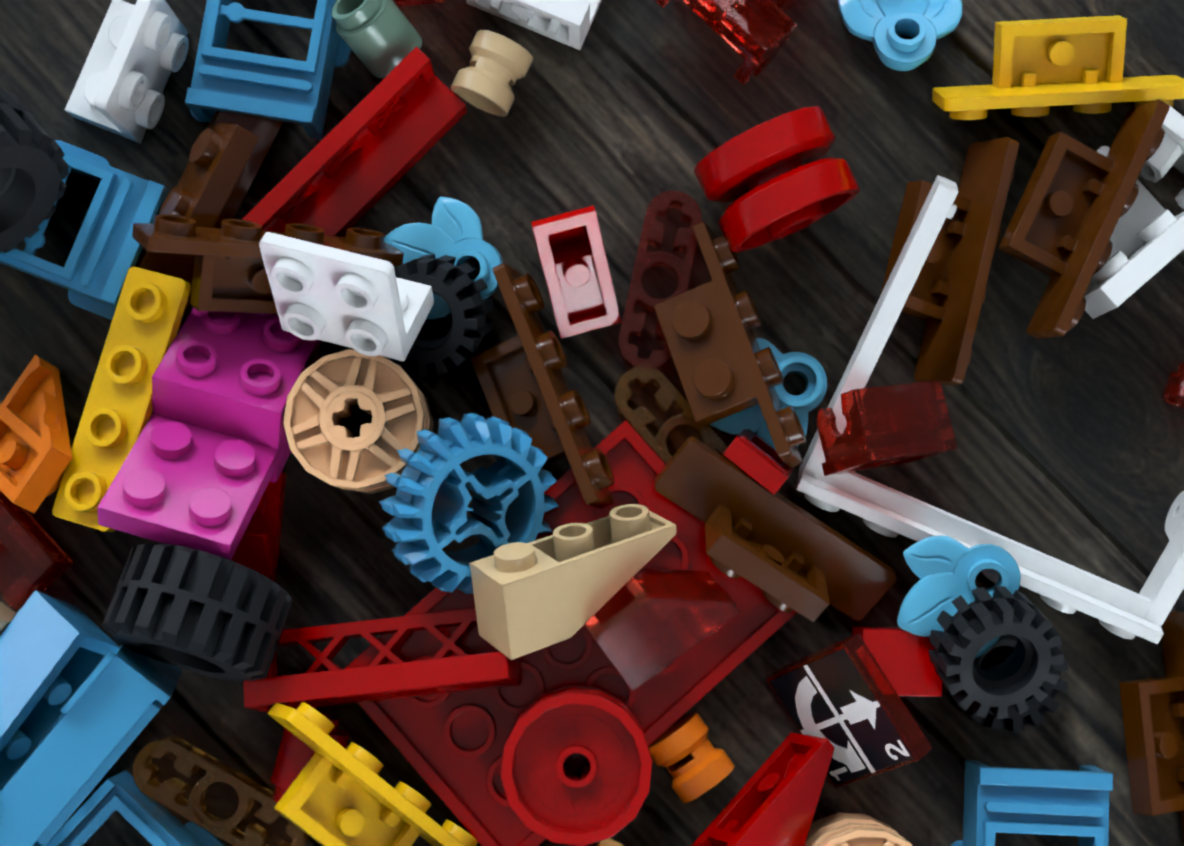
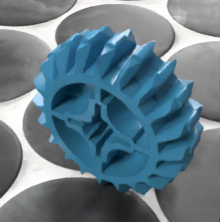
(435, 498)

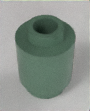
(376, 33)

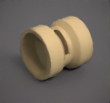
(495, 67)

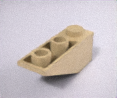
(554, 585)

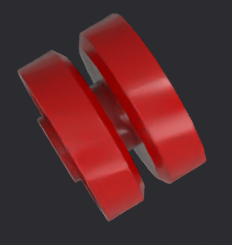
(776, 178)
(602, 796)

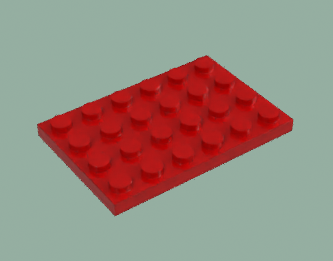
(461, 735)

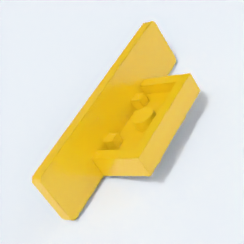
(1058, 65)
(121, 390)
(343, 798)

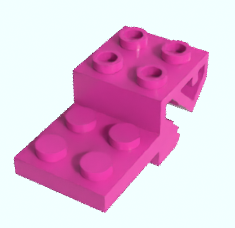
(210, 433)

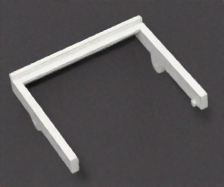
(897, 513)

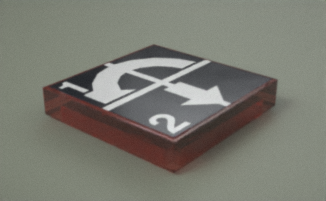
(851, 703)

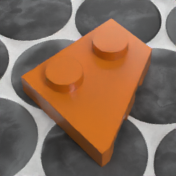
(33, 436)

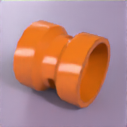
(690, 758)

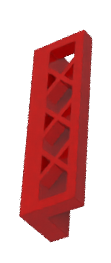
(364, 152)
(379, 679)

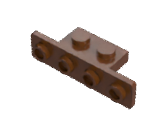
(214, 182)
(1073, 210)
(229, 262)
(958, 265)
(719, 354)
(530, 392)
(771, 539)
(1156, 730)

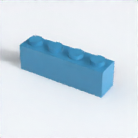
(42, 664)

